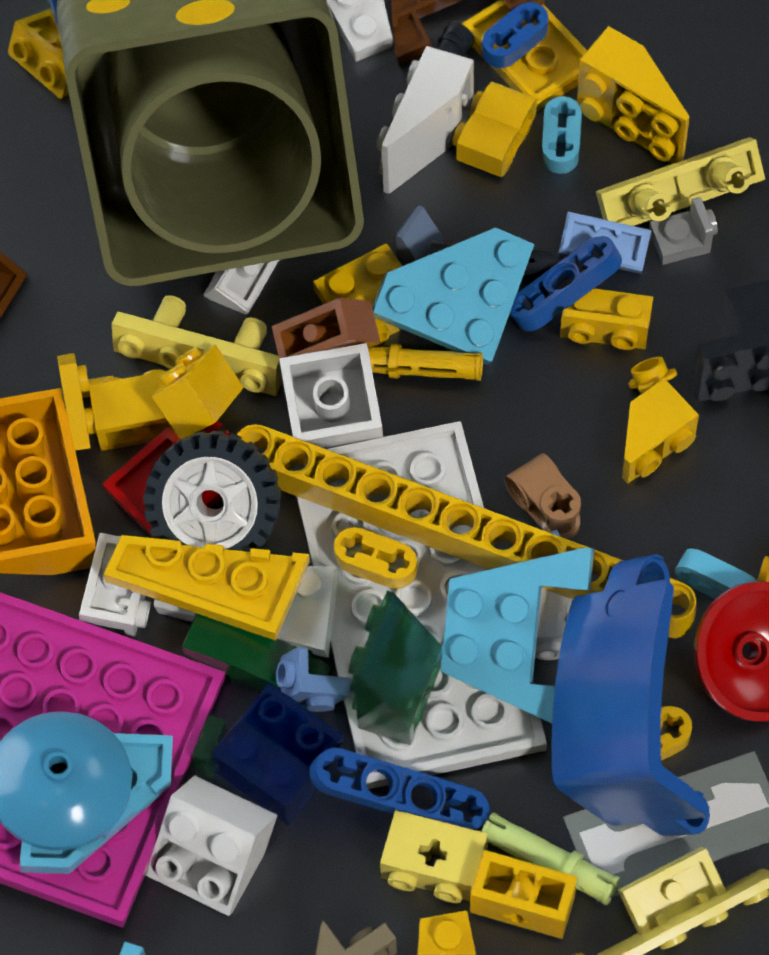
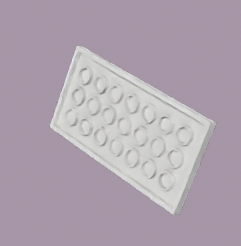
(459, 722)

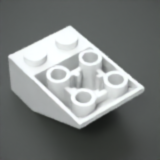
(426, 115)

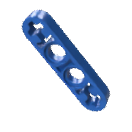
(401, 783)

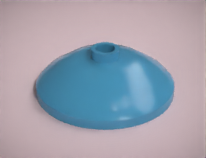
(66, 807)

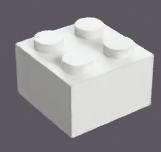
(332, 396)

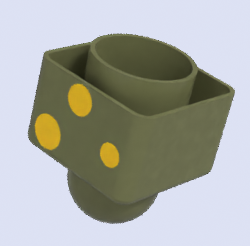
(210, 132)

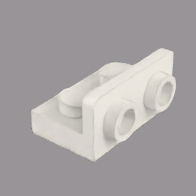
(107, 603)

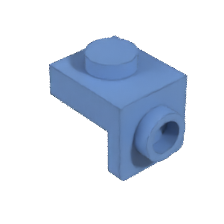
(316, 691)

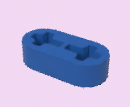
(510, 31)

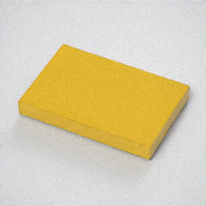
(547, 68)

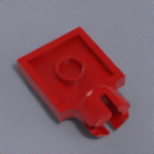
(129, 482)

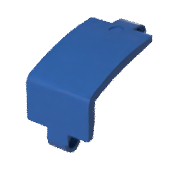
(611, 705)

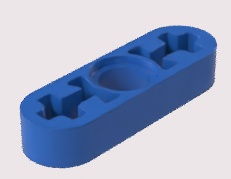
(595, 273)

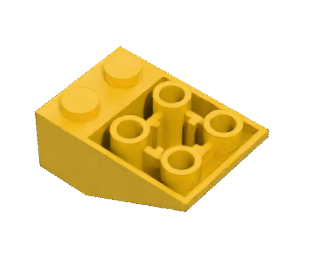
(631, 96)

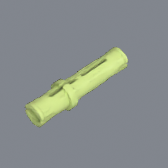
(540, 852)

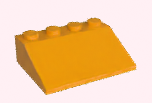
(41, 489)

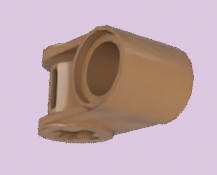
(545, 496)

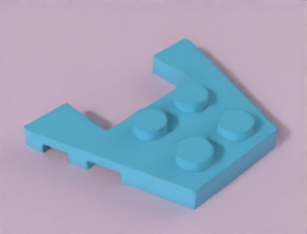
(495, 626)

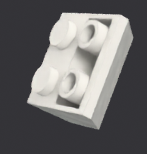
(210, 844)

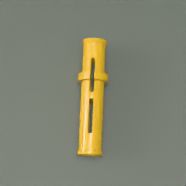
(426, 363)

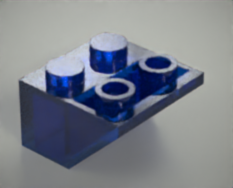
(273, 751)

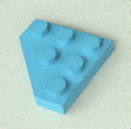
(457, 293)
(151, 776)

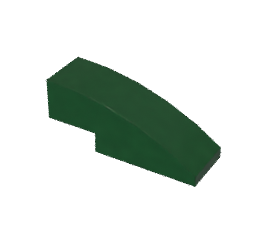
(243, 655)

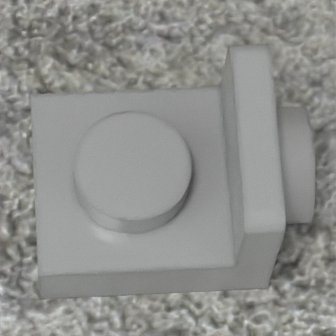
(684, 233)

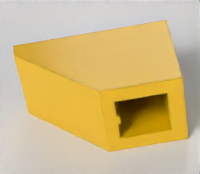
(657, 426)

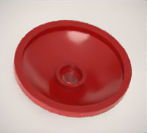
(728, 678)

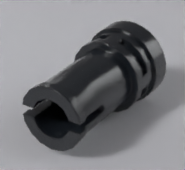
(456, 39)

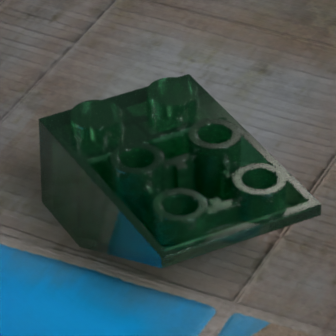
(393, 671)

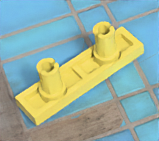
(674, 186)
(164, 342)

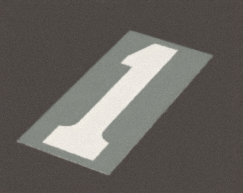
(737, 822)

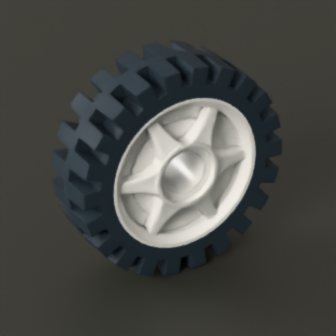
(219, 465)

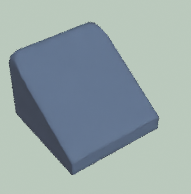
(416, 235)

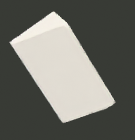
(239, 286)

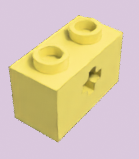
(415, 840)

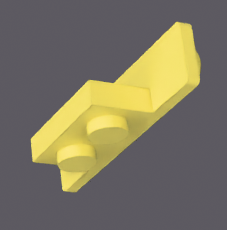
(681, 898)

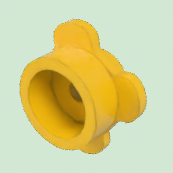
(649, 373)

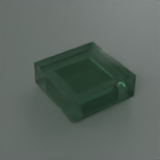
(211, 735)

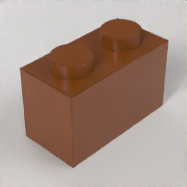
(327, 327)

